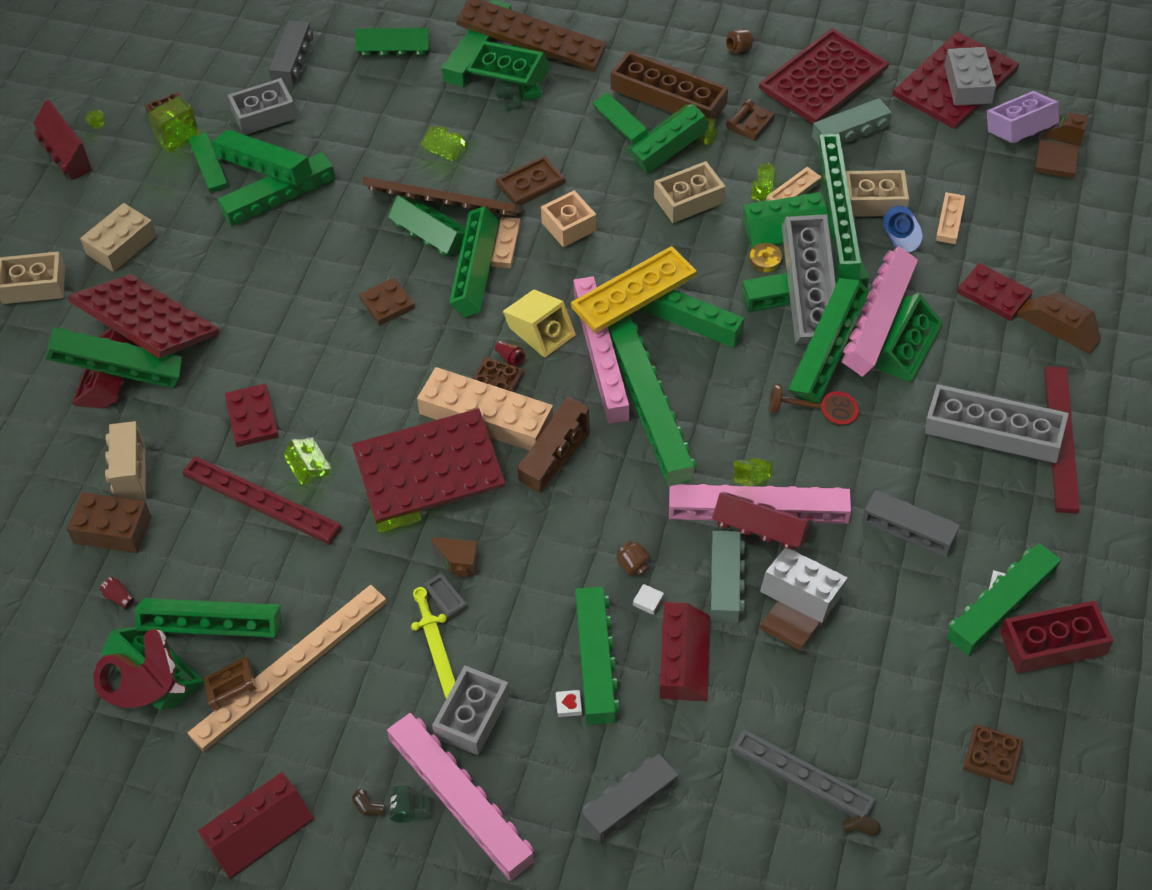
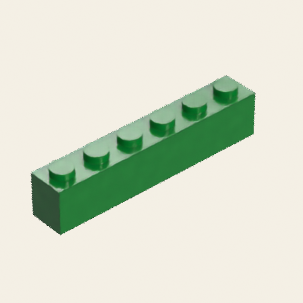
(455, 67)
(262, 157)
(273, 192)
(474, 262)
(774, 290)
(698, 317)
(829, 340)
(112, 357)
(1002, 599)
(208, 617)
(595, 656)

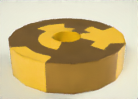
(772, 260)

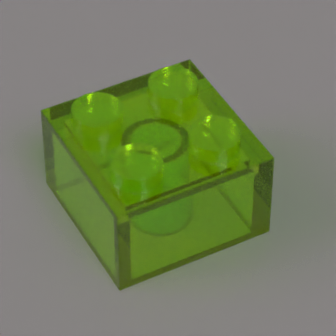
(173, 124)

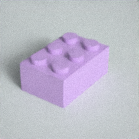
(1023, 116)

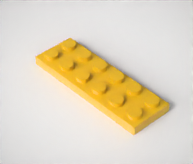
(633, 289)

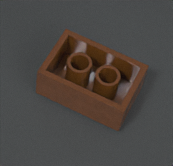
(109, 522)

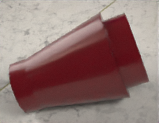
(510, 353)
(116, 592)

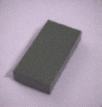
(445, 596)

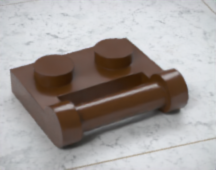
(754, 124)
(227, 678)

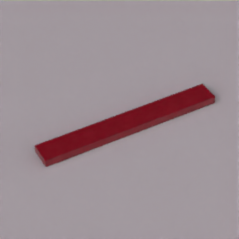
(1064, 471)
(262, 500)

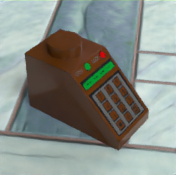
(1069, 129)
(457, 555)

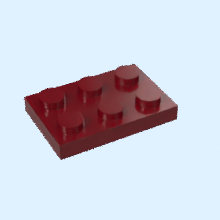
(994, 291)
(251, 415)

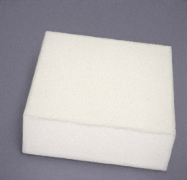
(648, 599)

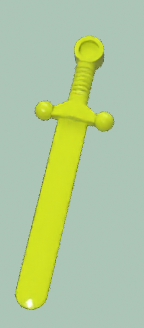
(434, 640)

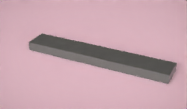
(803, 775)

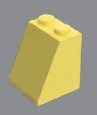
(540, 321)

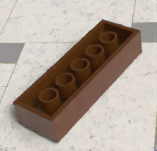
(666, 86)

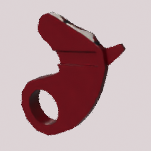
(140, 684)

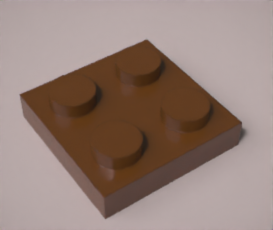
(386, 301)

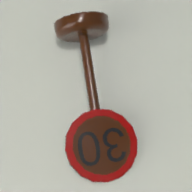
(835, 406)

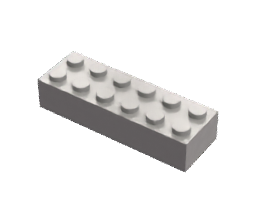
(808, 271)
(996, 423)

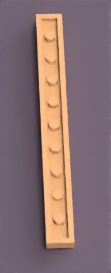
(287, 668)

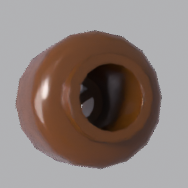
(739, 41)
(633, 558)

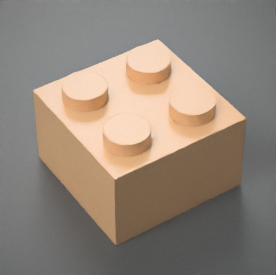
(568, 218)

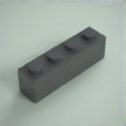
(291, 52)
(910, 523)
(629, 797)

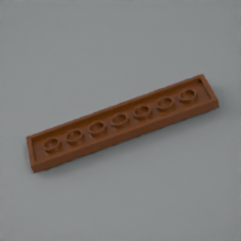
(531, 33)
(436, 196)

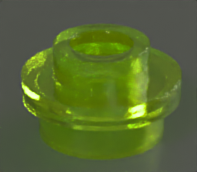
(95, 118)

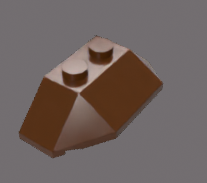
(1063, 319)

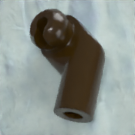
(365, 806)
(863, 823)

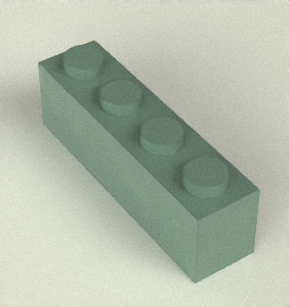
(855, 122)
(726, 577)

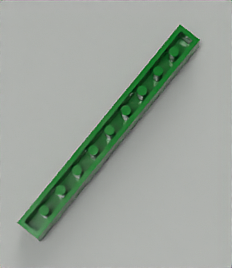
(839, 207)
(651, 404)

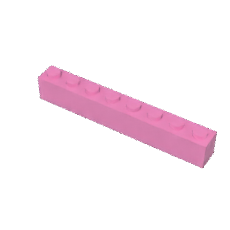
(879, 311)
(604, 363)
(822, 504)
(461, 797)

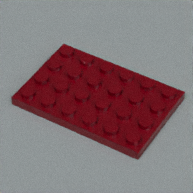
(823, 76)
(929, 87)
(144, 315)
(428, 465)

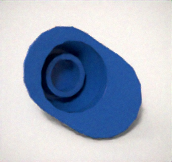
(903, 228)

